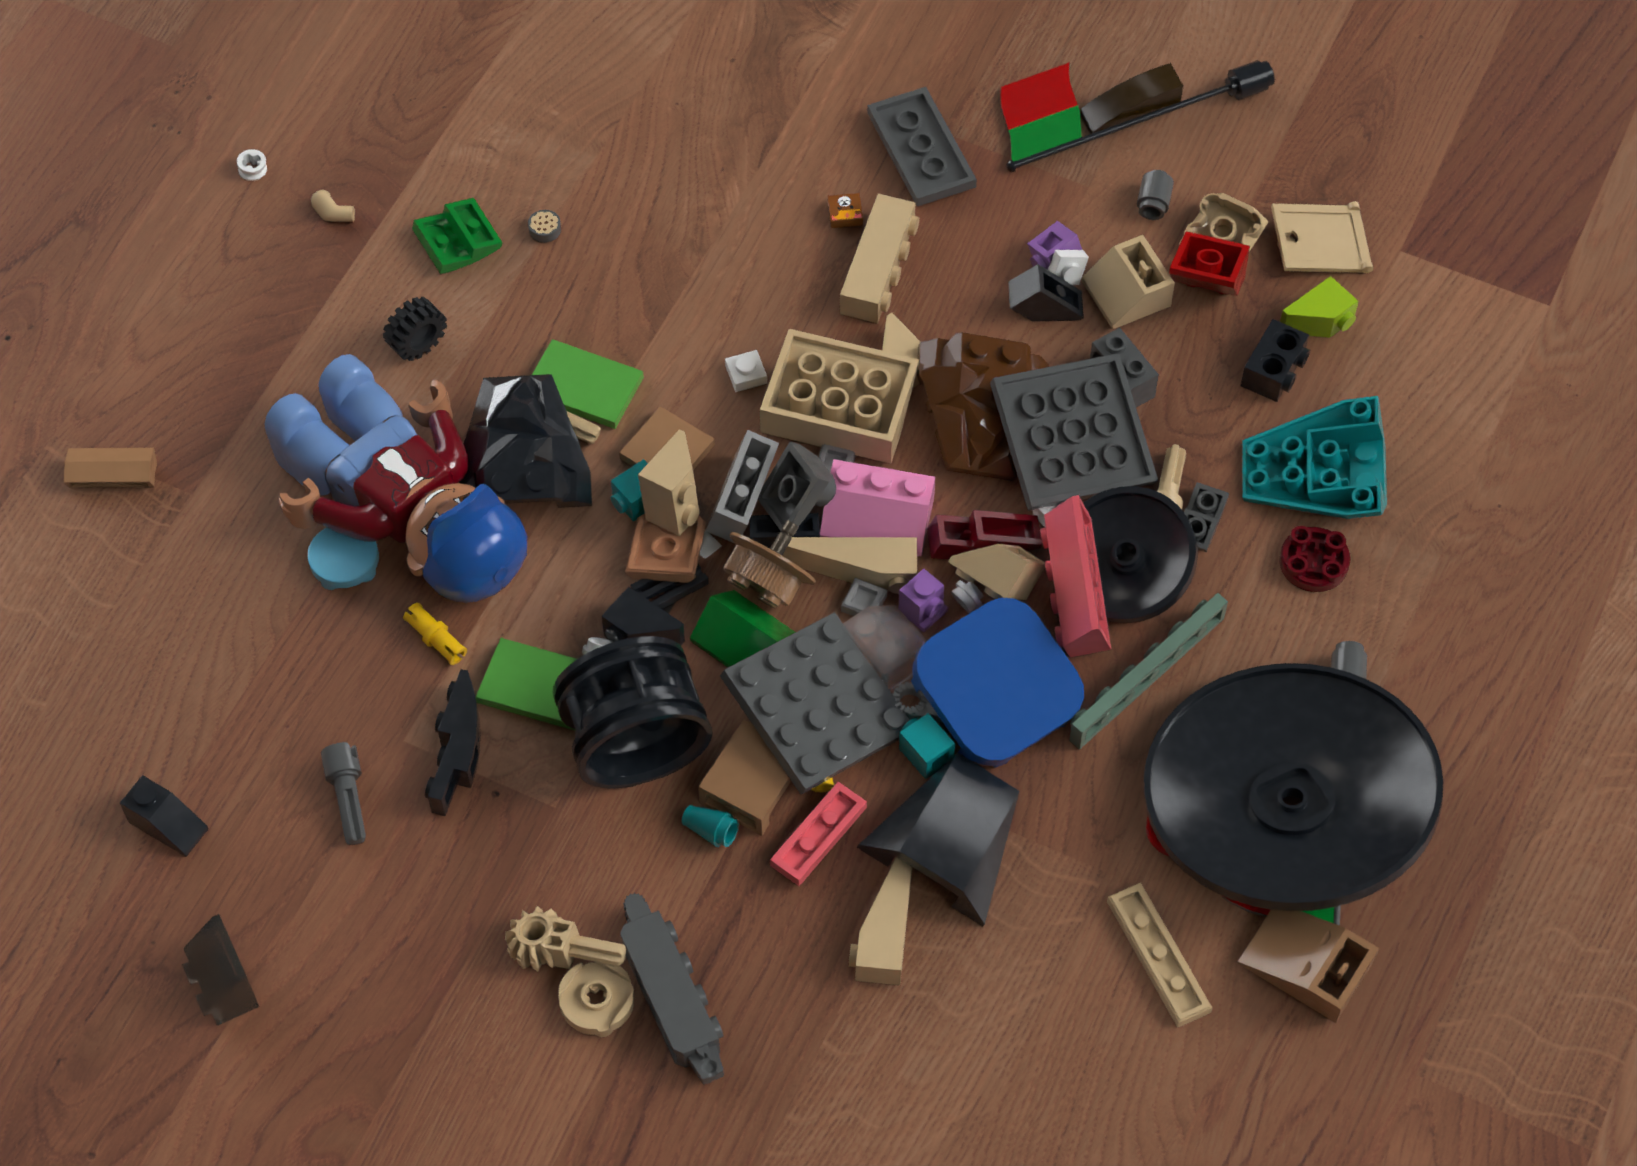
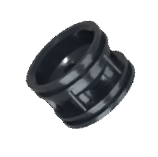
(632, 712)

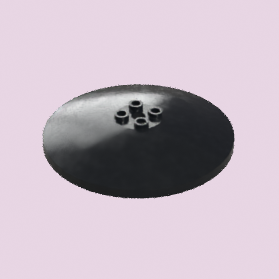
(1304, 733)

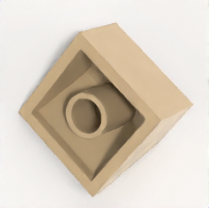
(670, 487)

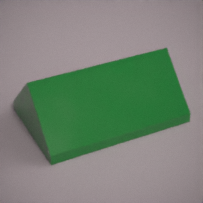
(736, 628)

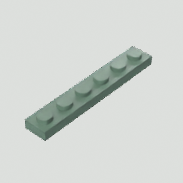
(1138, 678)

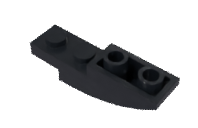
(460, 744)

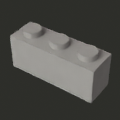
(742, 485)

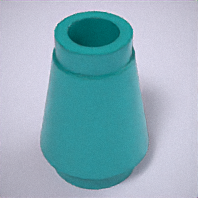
(712, 825)

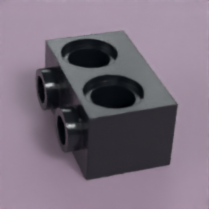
(1272, 359)

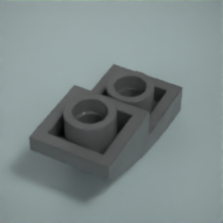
(1205, 513)

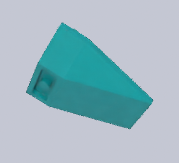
(1321, 462)

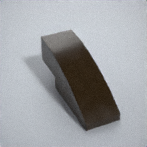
(1133, 98)

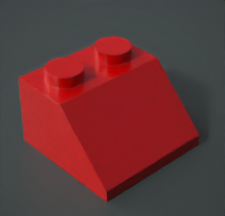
(1210, 263)

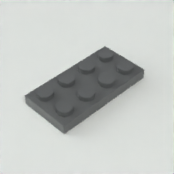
(921, 146)

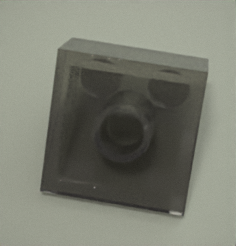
(219, 973)

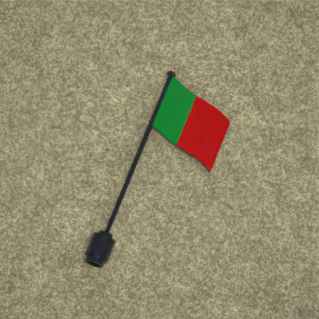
(1046, 116)

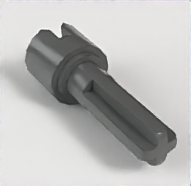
(342, 770)

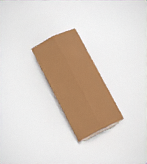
(110, 467)

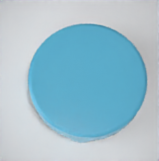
(341, 560)

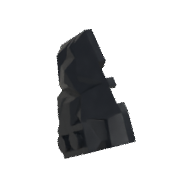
(526, 444)

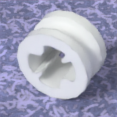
(248, 172)

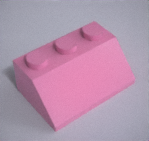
(878, 503)

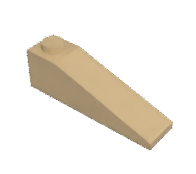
(876, 560)
(882, 935)

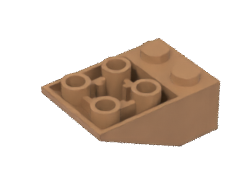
(1310, 959)

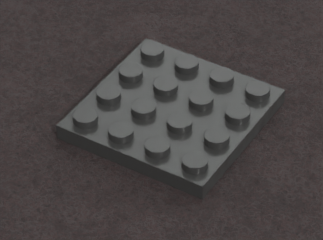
(1073, 430)
(816, 702)

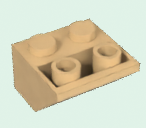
(1129, 283)
(1002, 568)

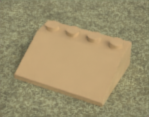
(838, 395)

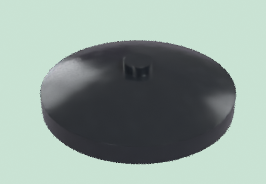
(1142, 551)

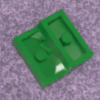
(457, 235)

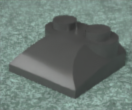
(796, 486)

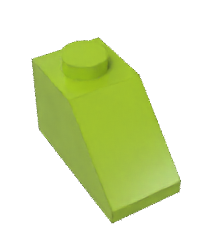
(1322, 310)

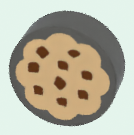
(544, 226)

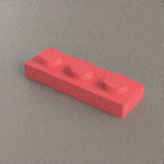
(818, 833)

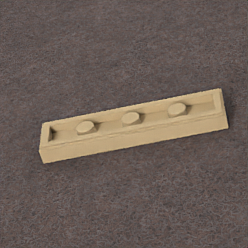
(1159, 955)

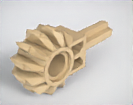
(558, 942)

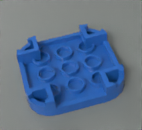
(998, 681)

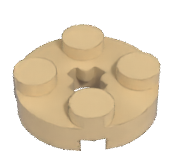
(602, 1017)

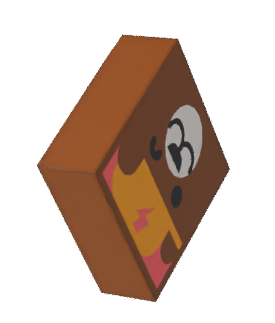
(845, 210)

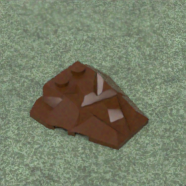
(962, 399)

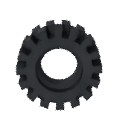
(414, 328)

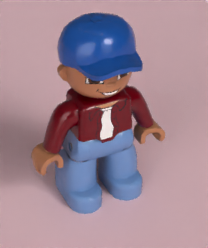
(395, 482)

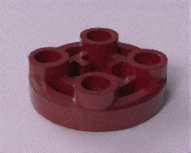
(1315, 558)

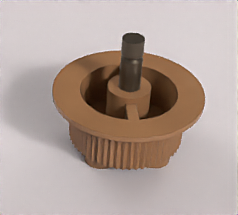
(766, 568)

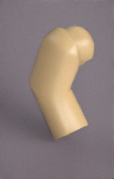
(329, 210)

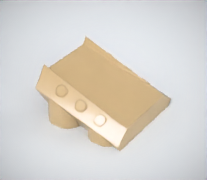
(1228, 220)

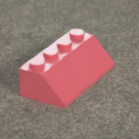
(1076, 579)

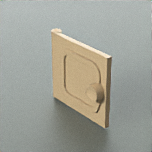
(1327, 238)

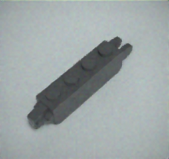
(670, 991)

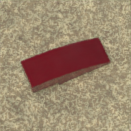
(982, 529)

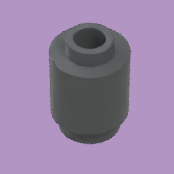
(1155, 194)

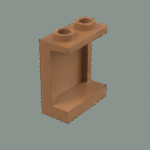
(745, 780)

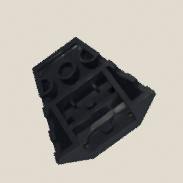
(952, 833)

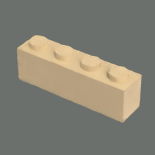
(878, 258)

